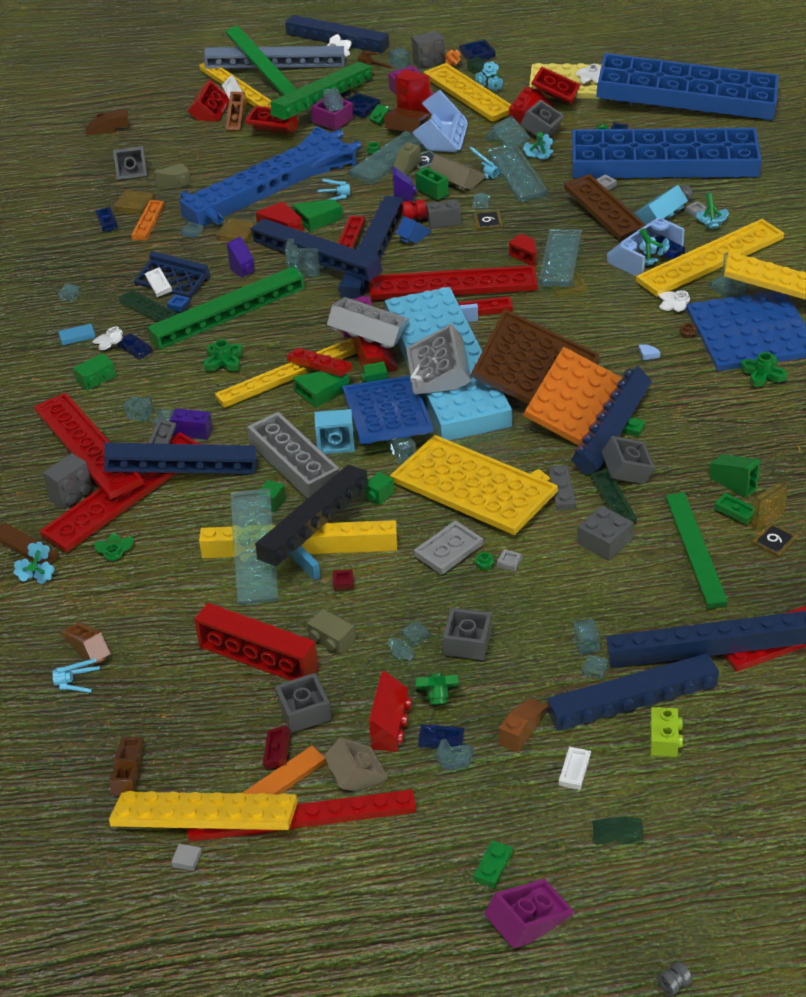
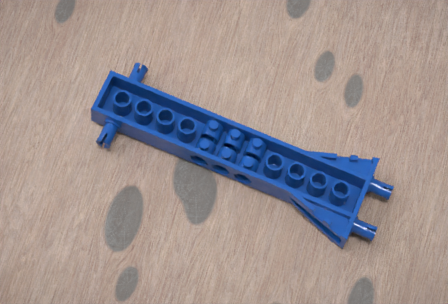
(311, 157)

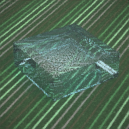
(192, 230)
(415, 633)
(595, 666)

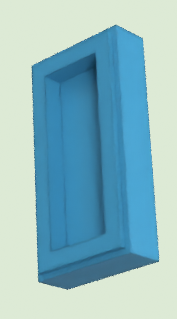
(76, 334)
(307, 563)

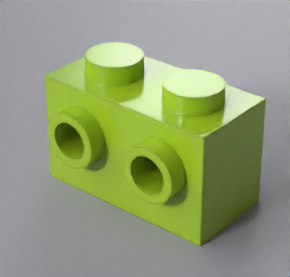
(665, 732)

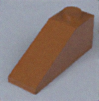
(236, 111)
(86, 642)
(521, 724)

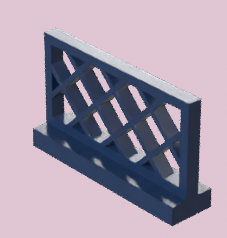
(176, 266)

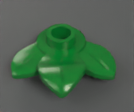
(114, 546)

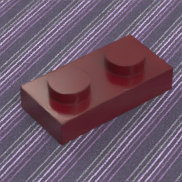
(276, 747)

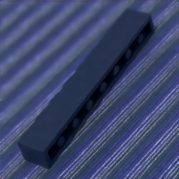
(324, 30)
(611, 419)
(179, 458)
(632, 691)

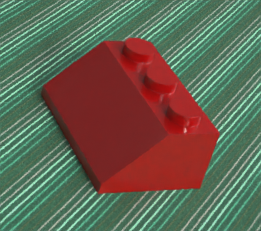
(556, 85)
(412, 90)
(524, 101)
(209, 103)
(261, 119)
(373, 353)
(389, 714)

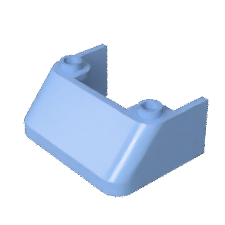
(445, 128)
(626, 255)

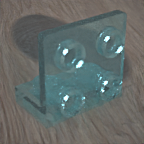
(508, 132)
(303, 259)
(728, 287)

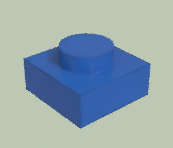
(178, 303)

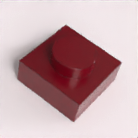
(343, 579)

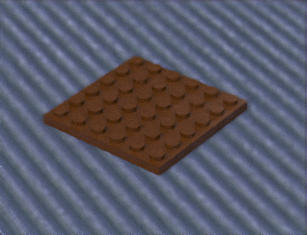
(521, 356)

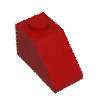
(523, 249)

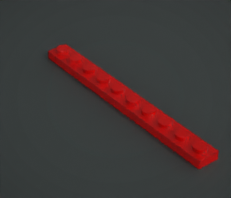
(328, 813)

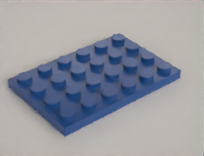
(387, 410)

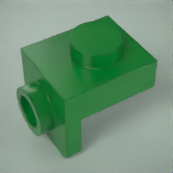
(378, 114)

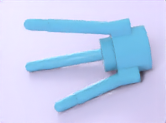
(489, 168)
(342, 190)
(64, 675)

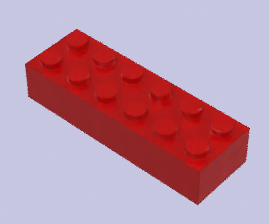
(255, 643)

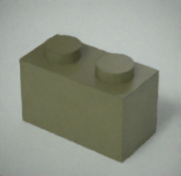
(331, 631)

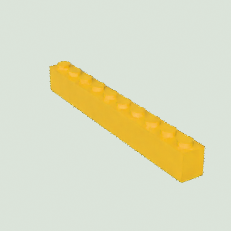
(331, 538)

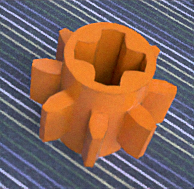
(453, 57)

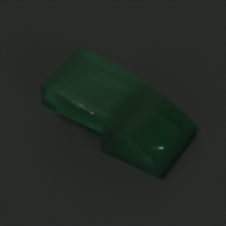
(618, 828)

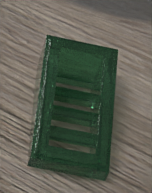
(476, 65)

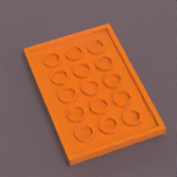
(571, 395)

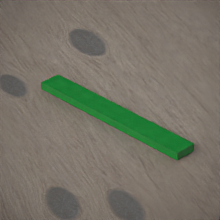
(260, 61)
(696, 551)

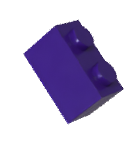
(192, 423)

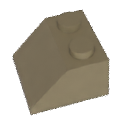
(354, 765)

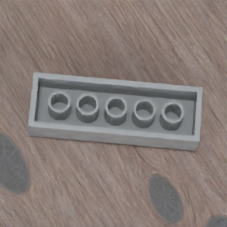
(291, 453)

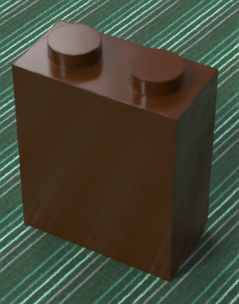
(405, 119)

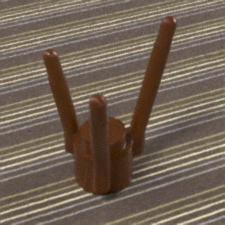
(365, 58)

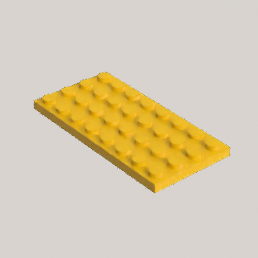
(474, 484)

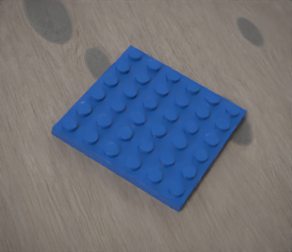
(747, 326)

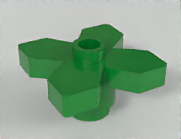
(223, 354)
(763, 369)
(437, 687)

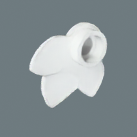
(335, 41)
(589, 73)
(674, 300)
(112, 336)

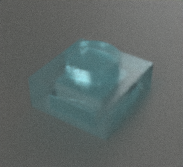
(481, 200)
(69, 292)
(400, 648)

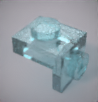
(454, 757)

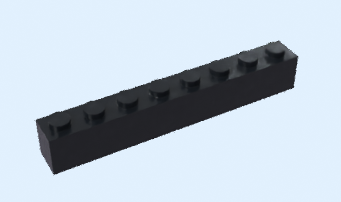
(311, 515)

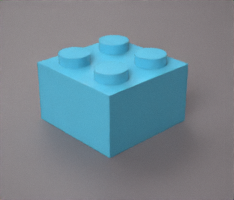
(334, 431)

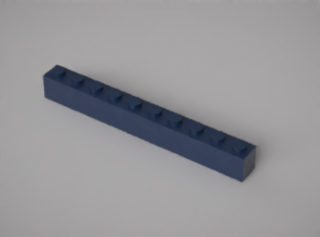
(374, 242)
(330, 253)
(709, 638)

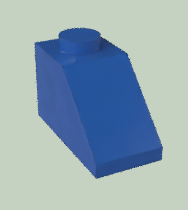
(412, 231)

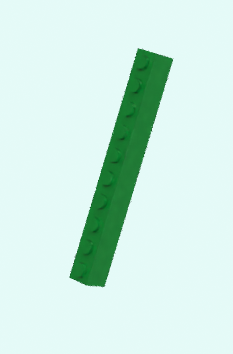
(307, 96)
(226, 308)

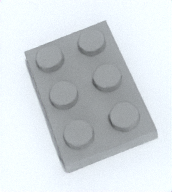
(448, 547)

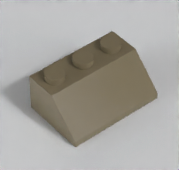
(456, 173)

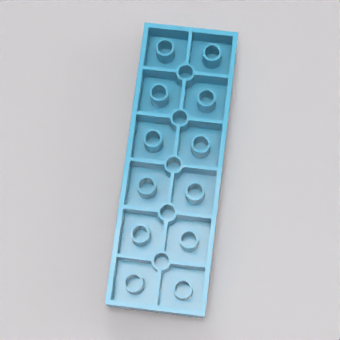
(472, 407)

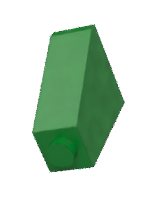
(318, 213)
(319, 387)
(736, 473)

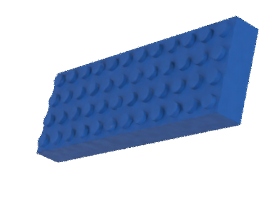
(688, 86)
(666, 153)

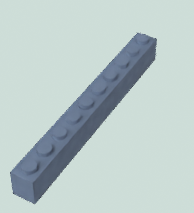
(280, 56)

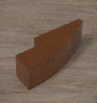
(108, 122)
(127, 765)

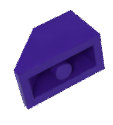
(403, 185)
(240, 258)

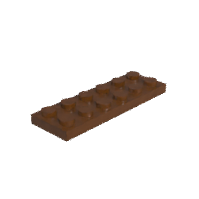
(604, 206)

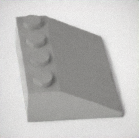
(367, 322)
(452, 365)

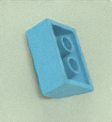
(662, 205)

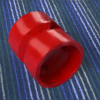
(414, 210)

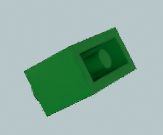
(432, 183)
(94, 371)

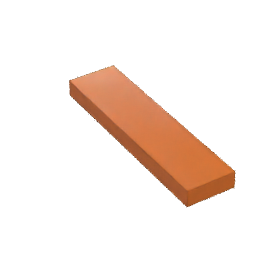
(148, 220)
(289, 774)

